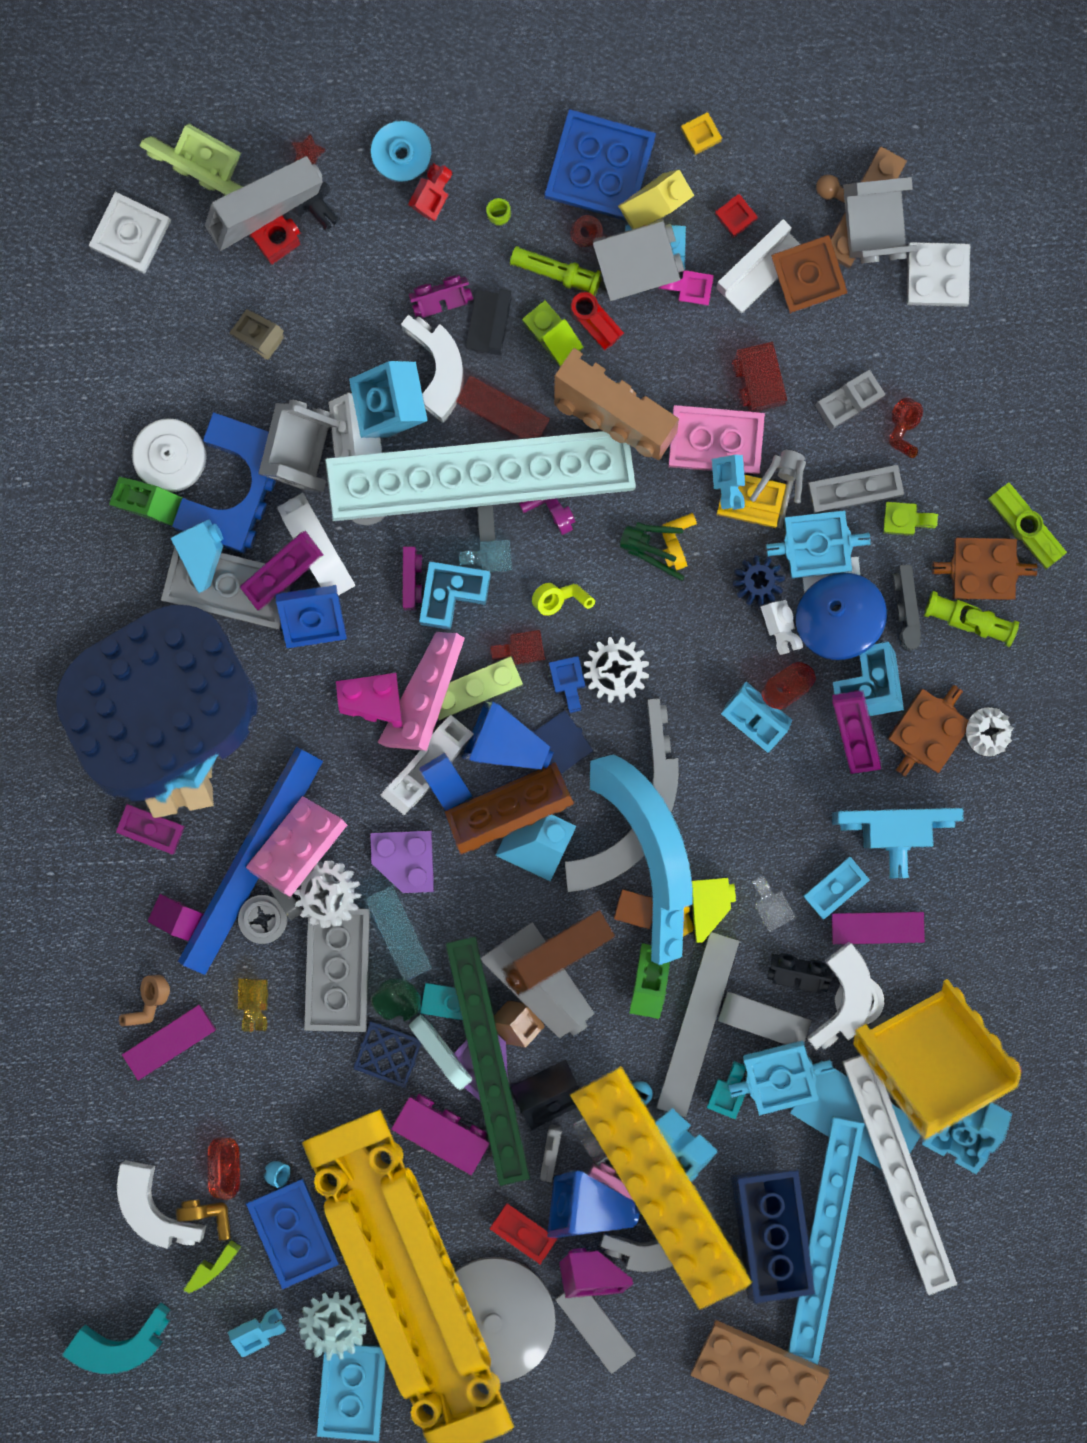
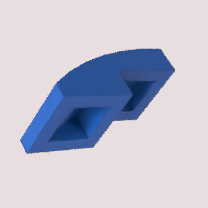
(445, 782)

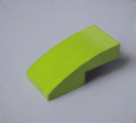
(207, 1271)

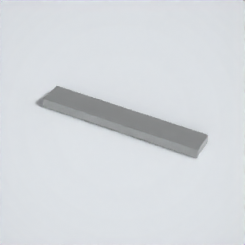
(697, 1024)

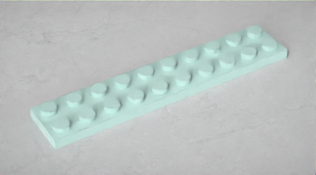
(478, 475)

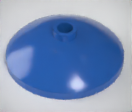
(848, 630)

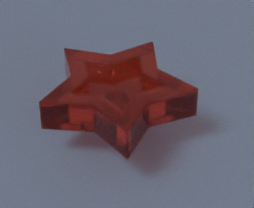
(309, 149)

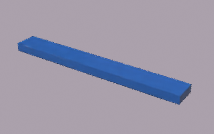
(239, 880)

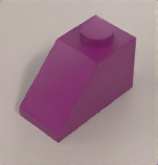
(591, 1275)

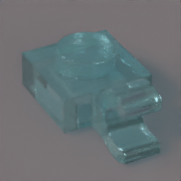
(493, 556)

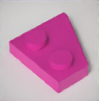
(371, 698)

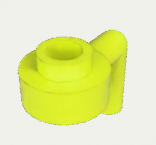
(549, 598)

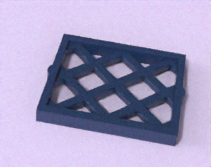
(366, 1046)

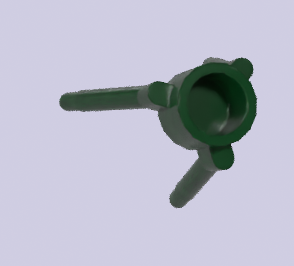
(636, 542)

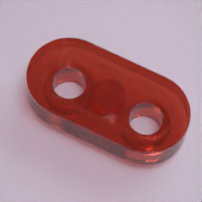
(791, 685)
(224, 1168)

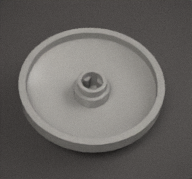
(511, 1313)

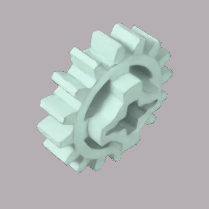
(328, 1312)

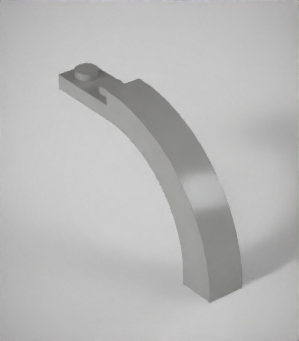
(628, 851)

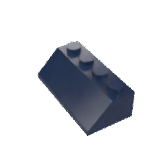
(773, 1235)

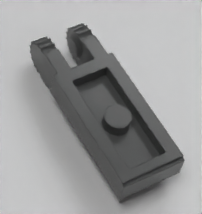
(907, 608)

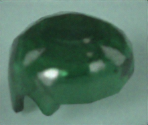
(396, 998)

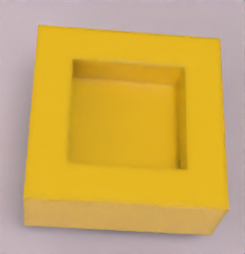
(701, 133)

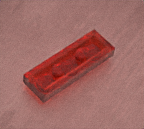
(501, 410)

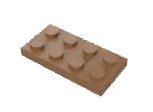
(760, 1372)

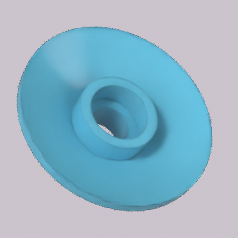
(396, 137)

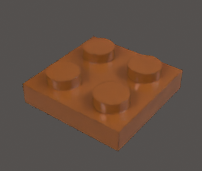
(809, 273)

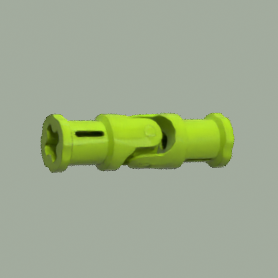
(974, 620)

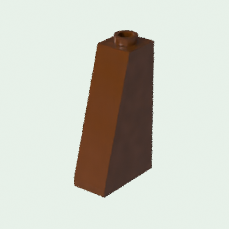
(557, 953)

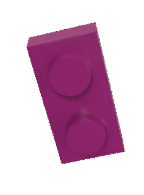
(411, 566)
(148, 830)

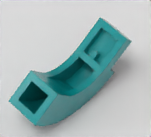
(109, 1356)

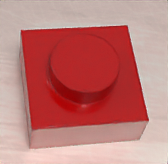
(736, 215)

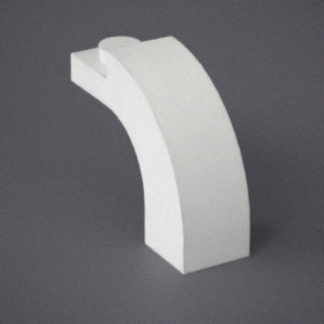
(448, 379)
(328, 569)
(410, 784)
(855, 1001)
(142, 1214)

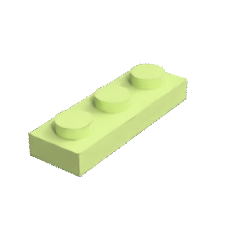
(480, 687)

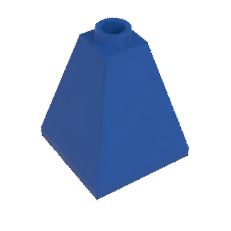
(505, 741)
(587, 1207)

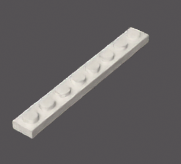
(900, 1176)

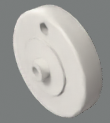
(169, 455)

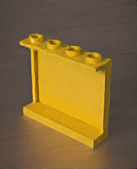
(938, 1060)

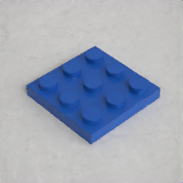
(599, 164)

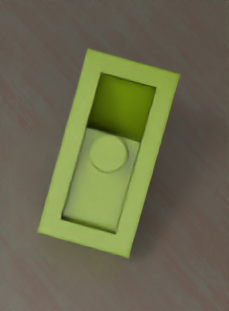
(552, 332)

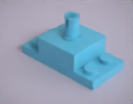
(897, 830)

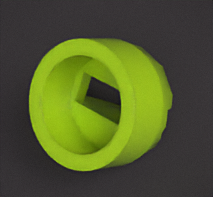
(498, 207)

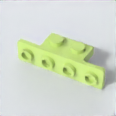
(198, 156)

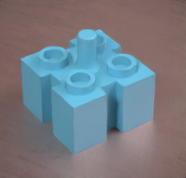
(972, 1137)
(690, 1151)

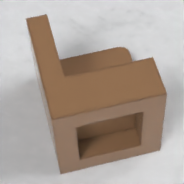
(517, 1024)

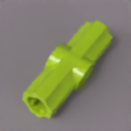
(1040, 541)

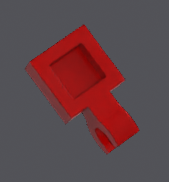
(429, 193)

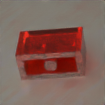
(760, 377)

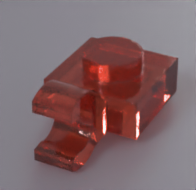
(524, 648)

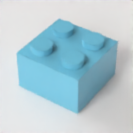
(388, 399)

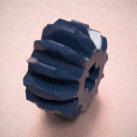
(748, 583)

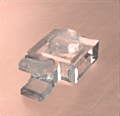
(773, 907)

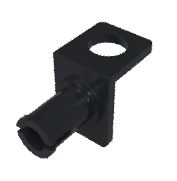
(318, 208)

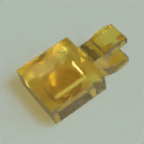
(253, 1000)

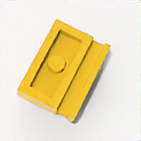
(764, 509)

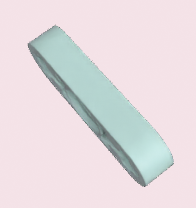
(440, 1052)

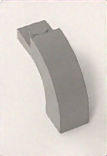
(641, 1255)

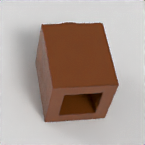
(634, 909)

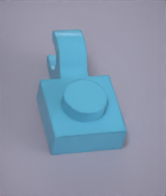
(727, 477)
(254, 1335)

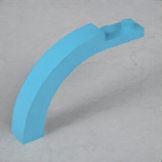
(661, 845)

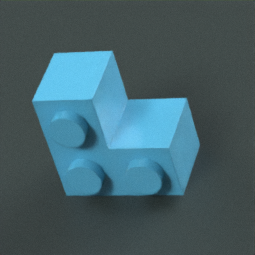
(445, 586)
(878, 682)

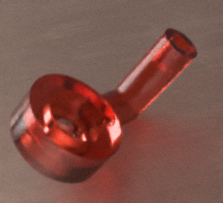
(592, 225)
(905, 416)

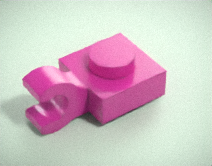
(692, 287)

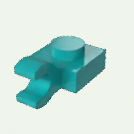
(721, 1099)

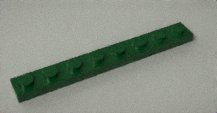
(487, 1061)

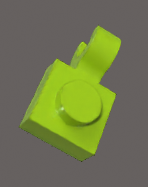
(902, 519)

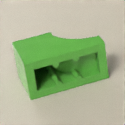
(145, 500)
(649, 985)

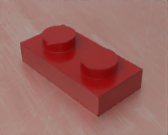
(522, 1233)

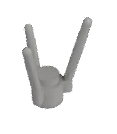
(789, 467)

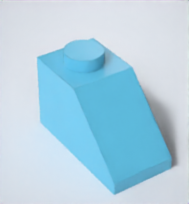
(200, 552)

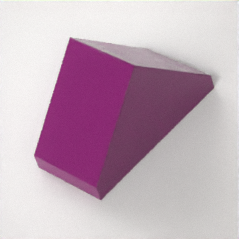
(175, 917)

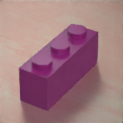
(442, 1133)

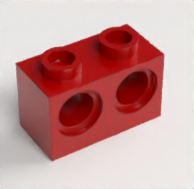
(273, 251)

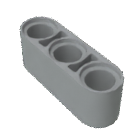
(763, 1019)

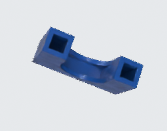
(239, 521)

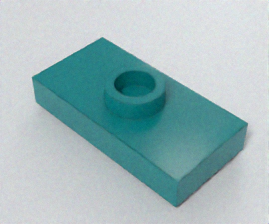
(441, 1001)

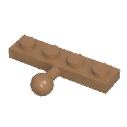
(882, 167)

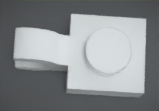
(780, 623)

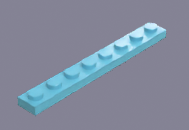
(826, 1236)

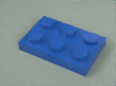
(292, 1233)

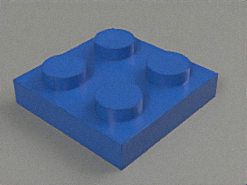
(311, 616)

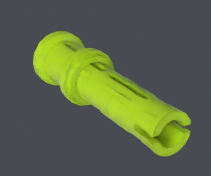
(570, 274)

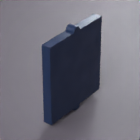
(564, 740)

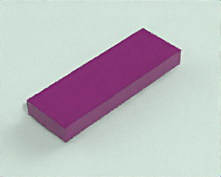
(281, 570)
(856, 732)
(877, 927)
(169, 1042)

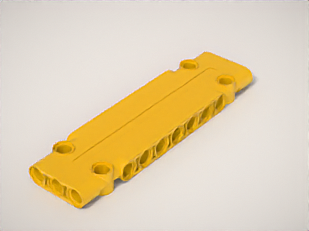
(407, 1282)

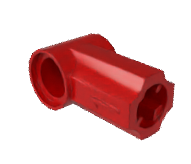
(597, 323)

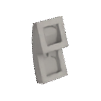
(850, 399)

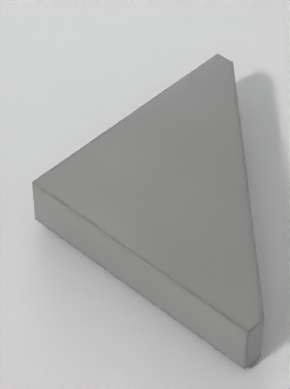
(550, 1153)

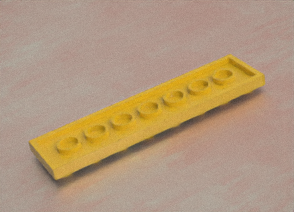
(660, 1188)

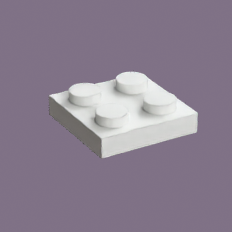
(129, 232)
(938, 274)

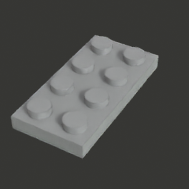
(224, 594)
(338, 974)

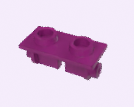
(429, 297)

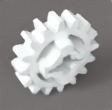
(618, 683)
(320, 882)

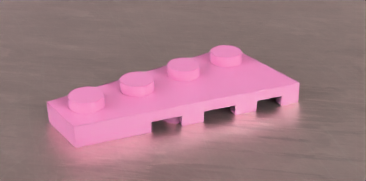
(425, 694)

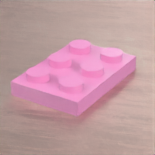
(716, 434)
(296, 846)

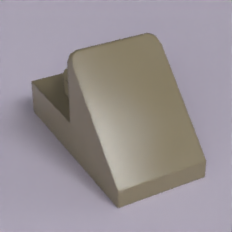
(258, 333)

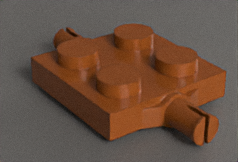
(984, 568)
(929, 731)

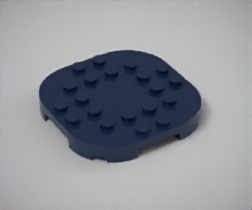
(155, 701)

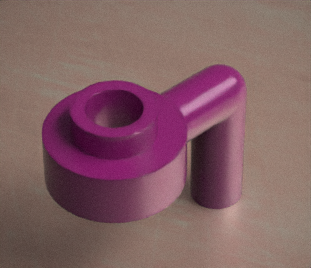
(562, 516)

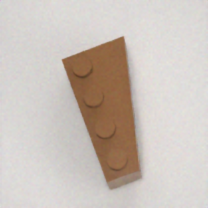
(613, 407)

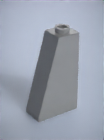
(262, 202)
(553, 1001)

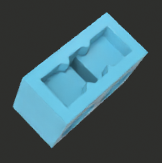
(756, 718)

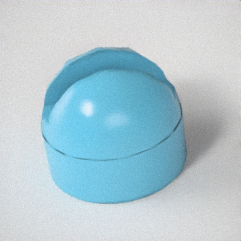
(644, 1088)
(277, 1174)

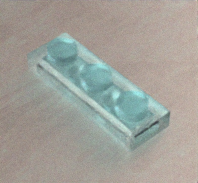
(398, 933)

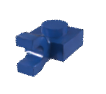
(568, 678)

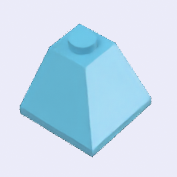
(538, 845)

